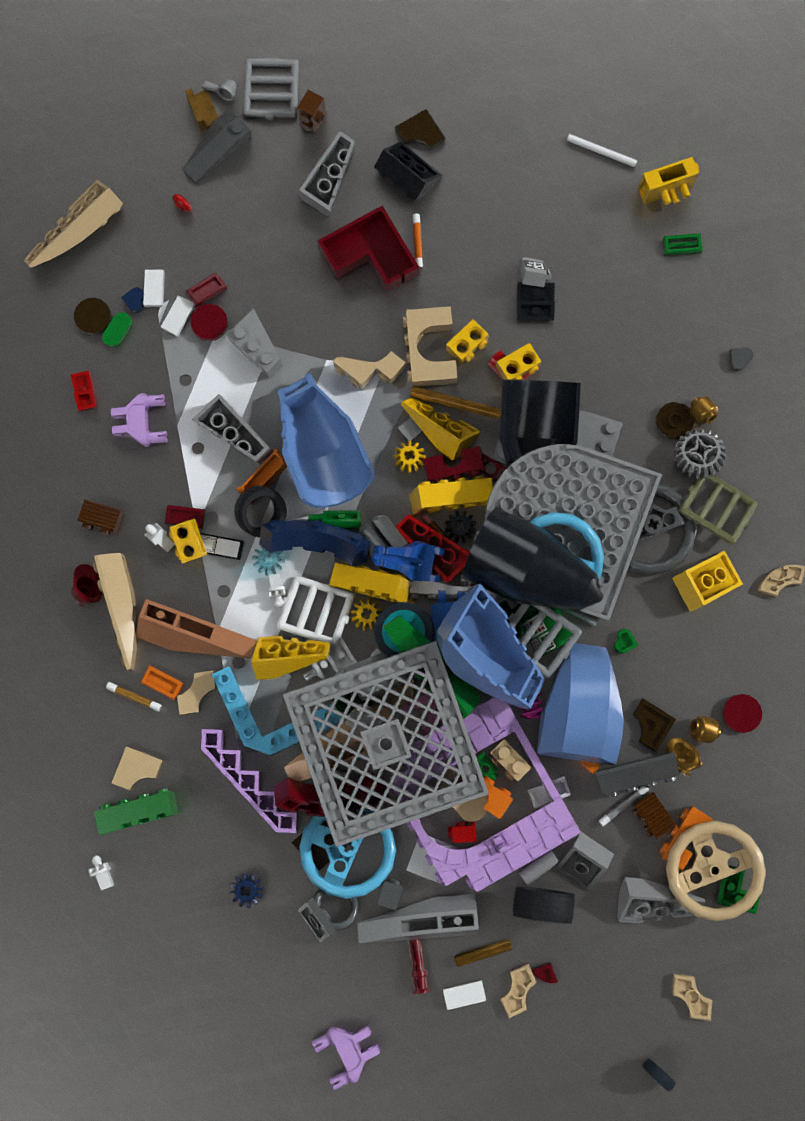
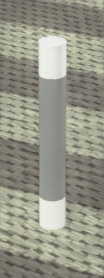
(623, 805)

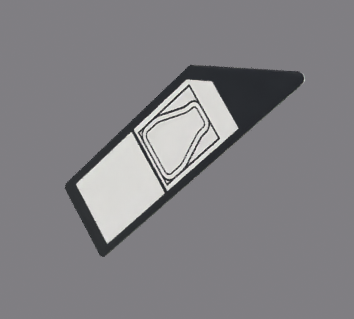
(219, 545)

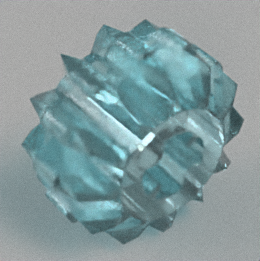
(269, 565)

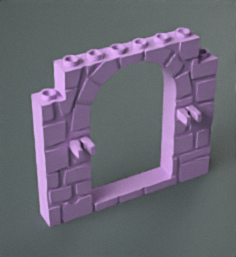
(510, 846)

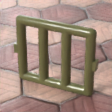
(700, 518)

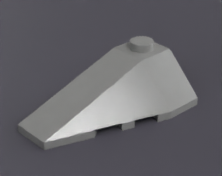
(646, 900)

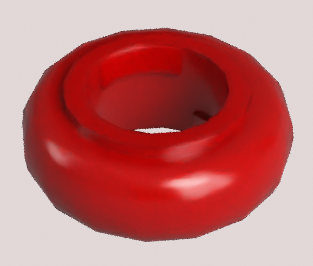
(181, 203)

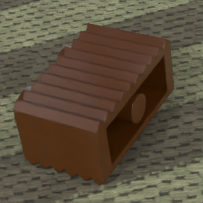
(100, 517)
(653, 815)

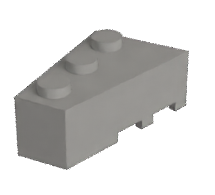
(255, 344)

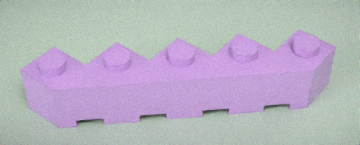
(247, 782)

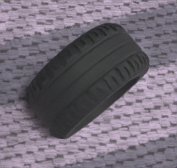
(247, 497)

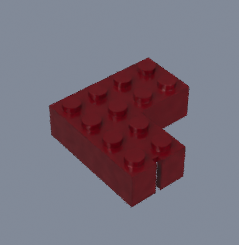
(370, 240)

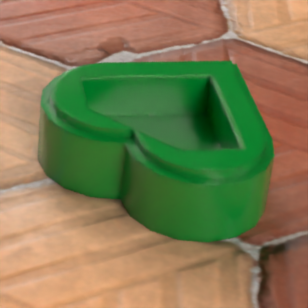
(625, 641)

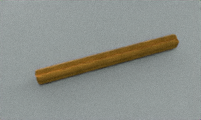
(455, 402)

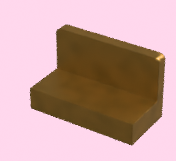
(202, 108)

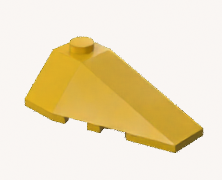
(279, 656)

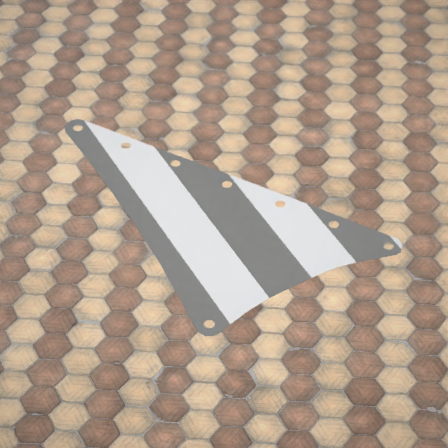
(220, 469)

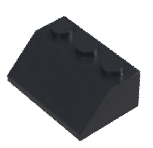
(407, 171)

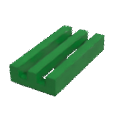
(682, 244)

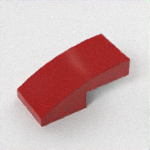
(83, 390)

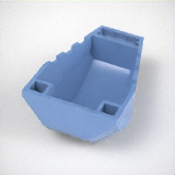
(486, 651)
(583, 709)

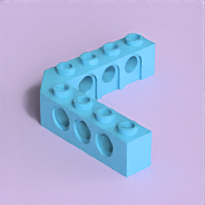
(245, 724)

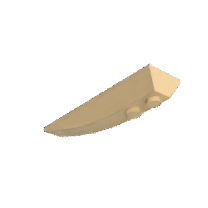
(84, 217)

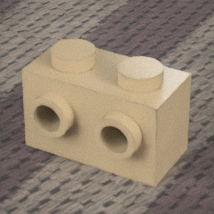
(510, 761)

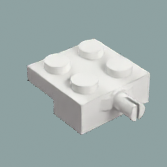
(337, 660)

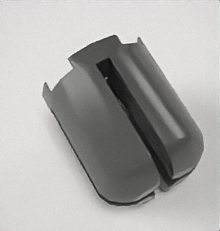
(386, 530)

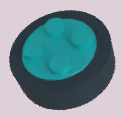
(412, 614)

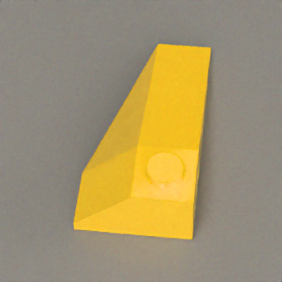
(444, 432)

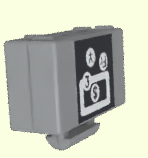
(534, 272)

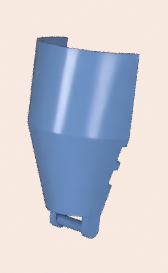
(321, 447)

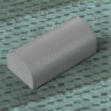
(538, 867)

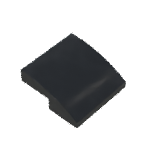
(535, 302)

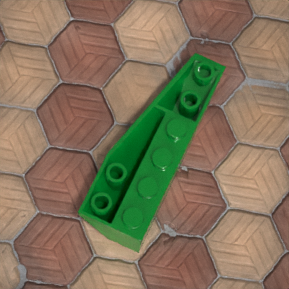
(407, 638)

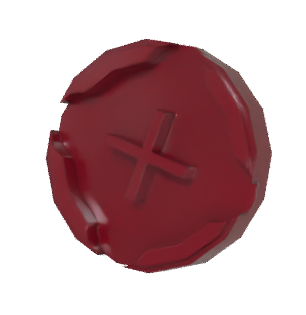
(209, 322)
(742, 713)

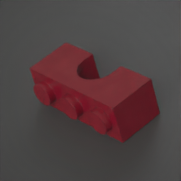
(471, 464)

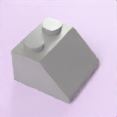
(585, 861)

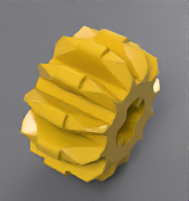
(411, 463)
(360, 611)

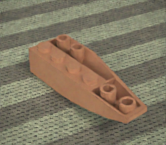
(189, 634)

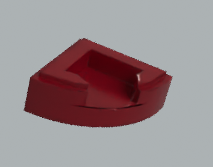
(545, 973)

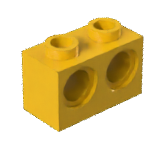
(463, 339)
(516, 360)
(192, 539)

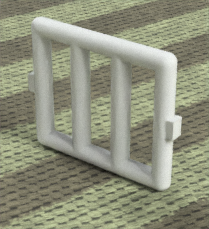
(317, 634)

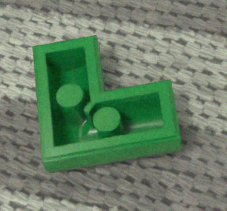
(731, 891)

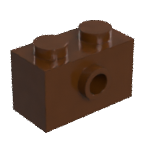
(311, 111)

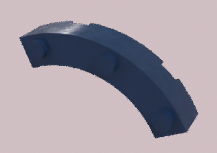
(314, 537)

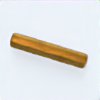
(483, 953)

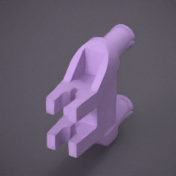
(137, 420)
(349, 1051)

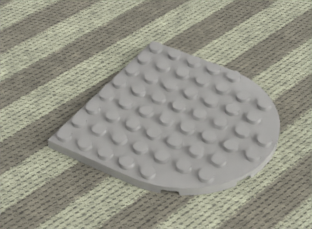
(591, 486)

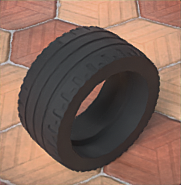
(543, 905)

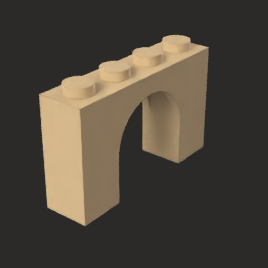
(419, 323)

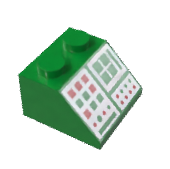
(542, 631)

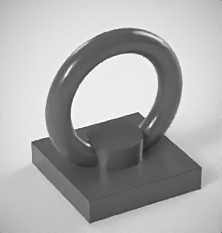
(319, 919)

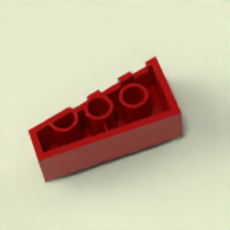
(446, 565)

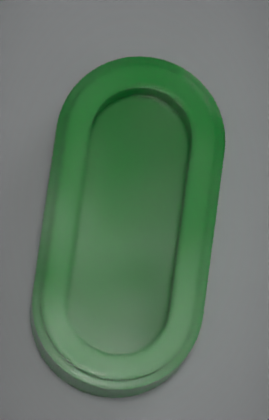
(117, 330)

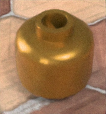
(704, 410)
(705, 729)

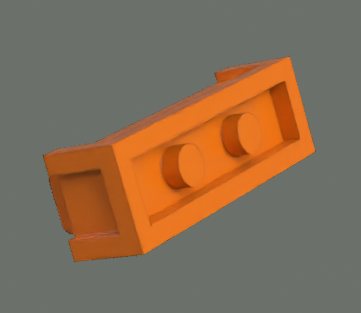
(266, 473)

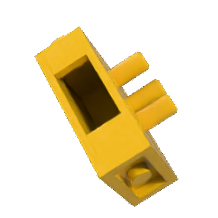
(669, 181)

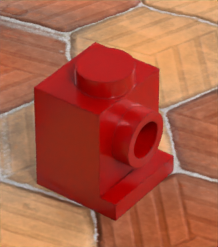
(462, 832)

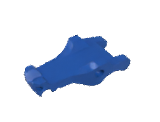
(411, 560)

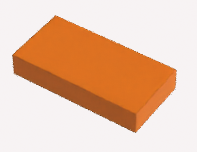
(162, 682)

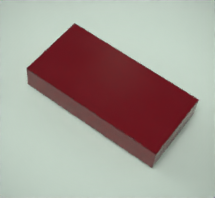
(206, 289)
(178, 514)

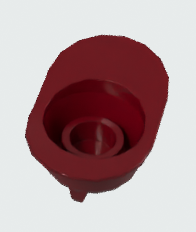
(85, 585)

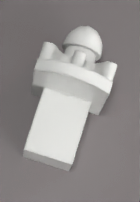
(158, 535)
(277, 590)
(101, 872)

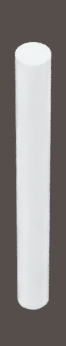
(601, 150)

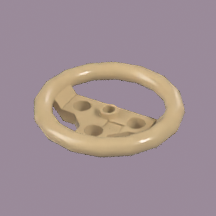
(747, 858)

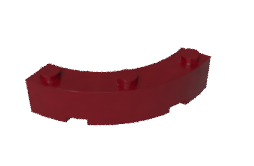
(303, 797)

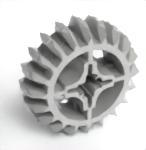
(704, 444)

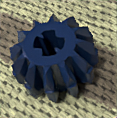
(239, 888)

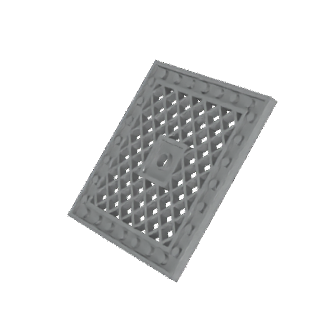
(361, 826)

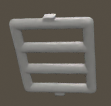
(292, 97)
(560, 622)

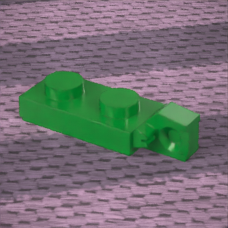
(340, 518)

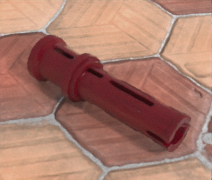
(418, 972)

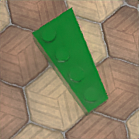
(136, 812)

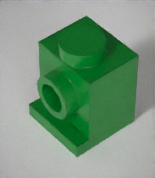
(484, 760)

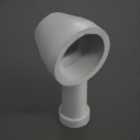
(226, 90)

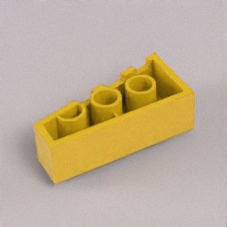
(450, 494)
(370, 583)

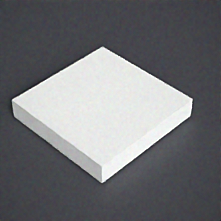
(419, 864)

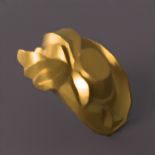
(686, 755)

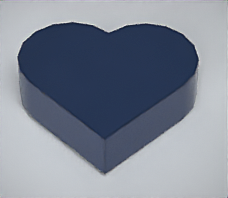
(134, 299)

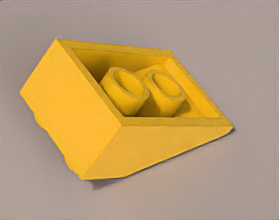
(707, 581)

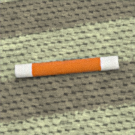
(417, 240)

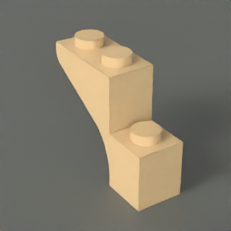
(362, 372)

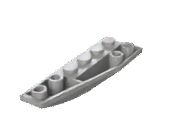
(426, 919)

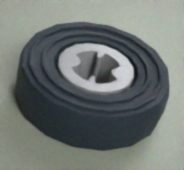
(658, 1074)

